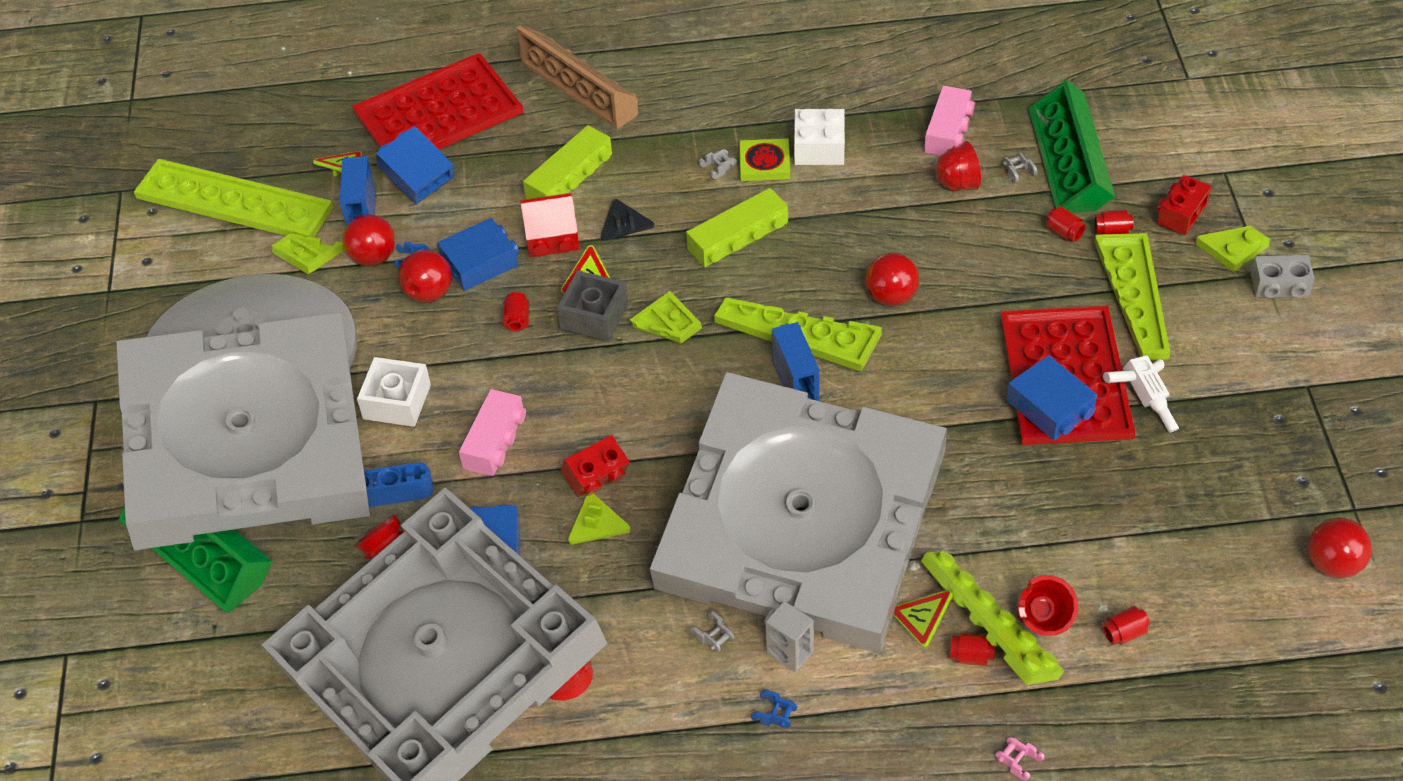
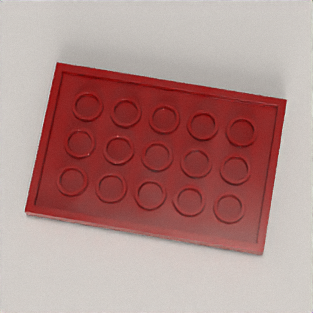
(441, 104)
(1084, 345)

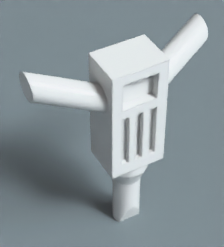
(1147, 385)

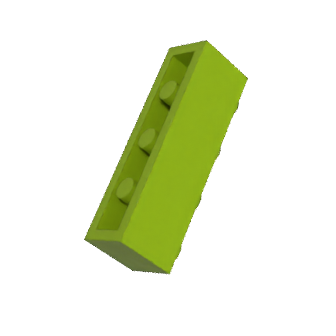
(569, 165)
(737, 227)

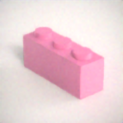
(949, 120)
(492, 432)

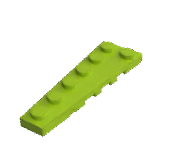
(1134, 282)
(829, 340)
(1022, 652)

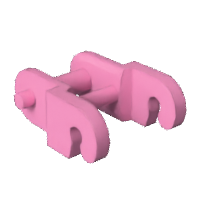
(1025, 750)

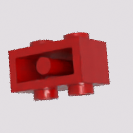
(1183, 204)
(595, 466)

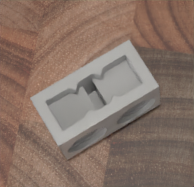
(1282, 276)
(789, 636)

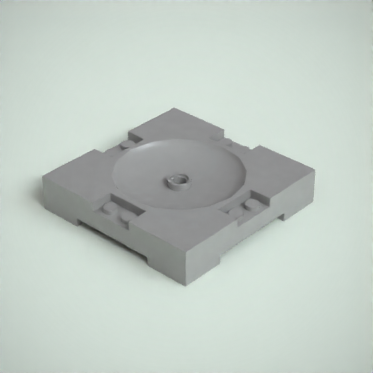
(238, 430)
(837, 560)
(435, 645)

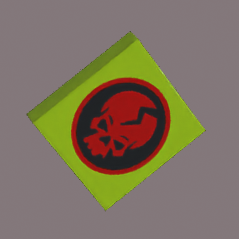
(764, 159)

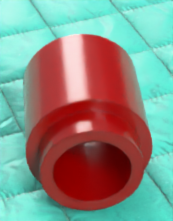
(1113, 222)
(1065, 224)
(515, 311)
(1126, 625)
(971, 649)

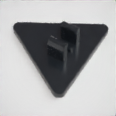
(623, 221)

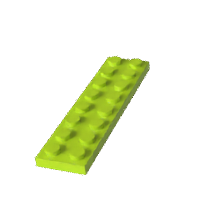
(233, 199)

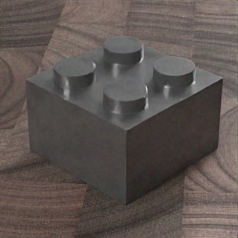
(593, 305)

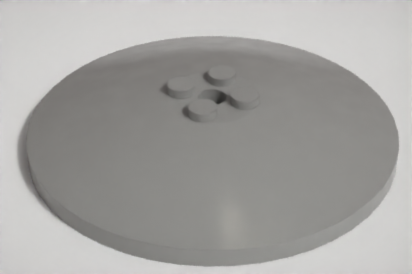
(247, 300)

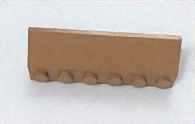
(576, 78)

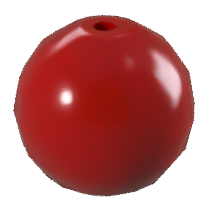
(368, 240)
(425, 276)
(892, 279)
(1339, 548)

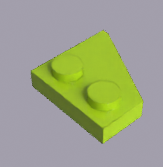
(1234, 246)
(306, 252)
(667, 319)

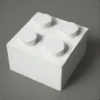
(819, 137)
(394, 391)

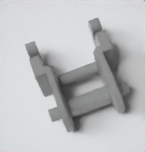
(715, 158)
(1027, 164)
(706, 638)

